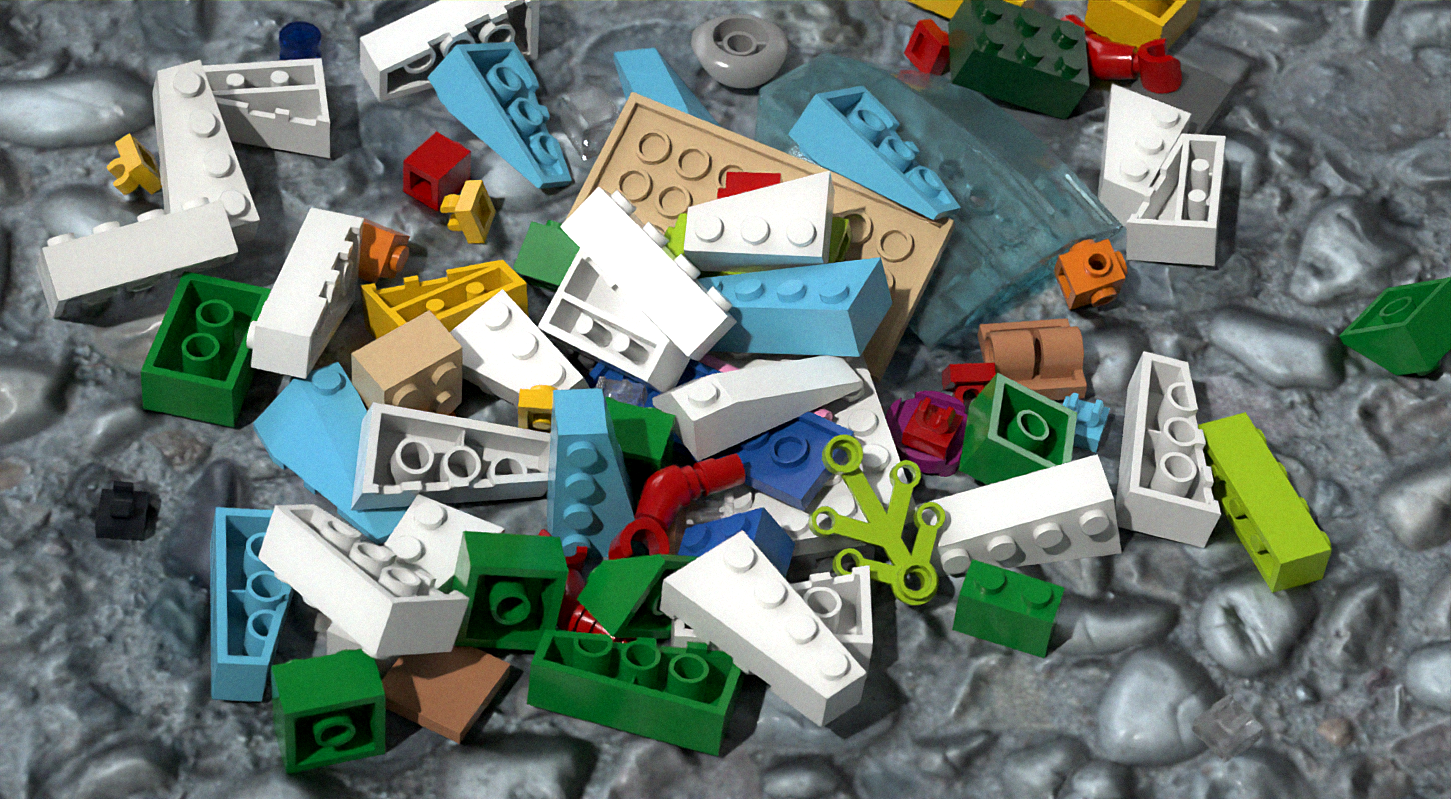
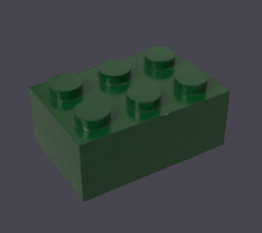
(1018, 56)

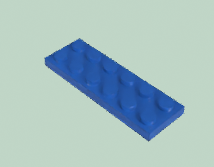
(776, 462)

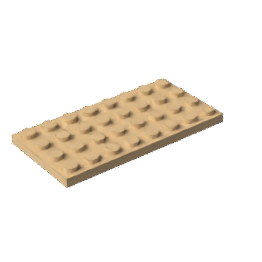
(679, 161)

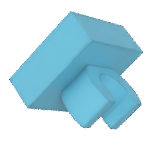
(1089, 423)

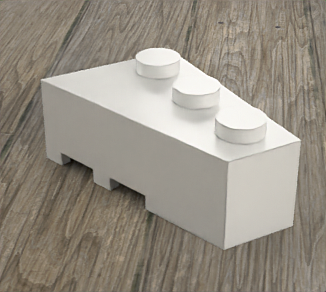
(274, 104)
(1134, 147)
(1182, 207)
(763, 227)
(607, 326)
(510, 352)

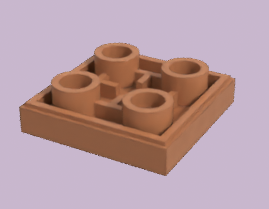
(444, 688)

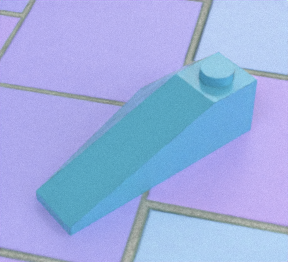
(652, 77)
(494, 97)
(859, 140)
(317, 436)

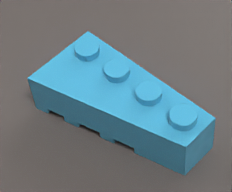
(805, 308)
(587, 476)
(245, 605)

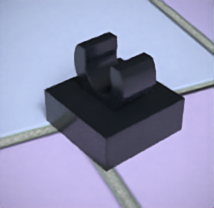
(123, 513)

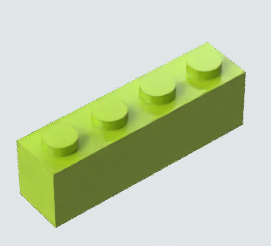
(1263, 504)

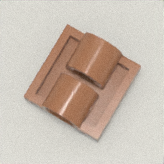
(1037, 355)

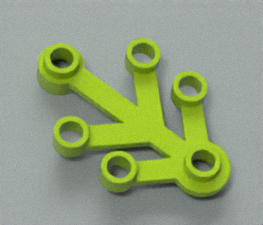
(883, 527)

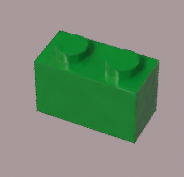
(1008, 608)

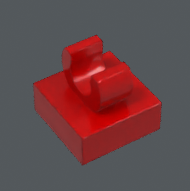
(928, 47)
(967, 378)
(932, 429)

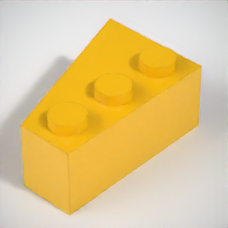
(448, 298)

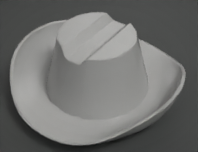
(740, 49)

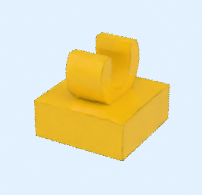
(134, 167)
(470, 211)

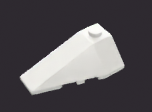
(745, 402)

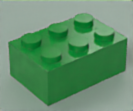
(201, 352)

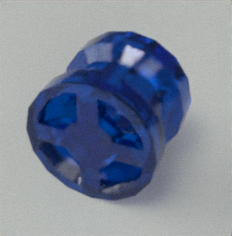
(299, 41)

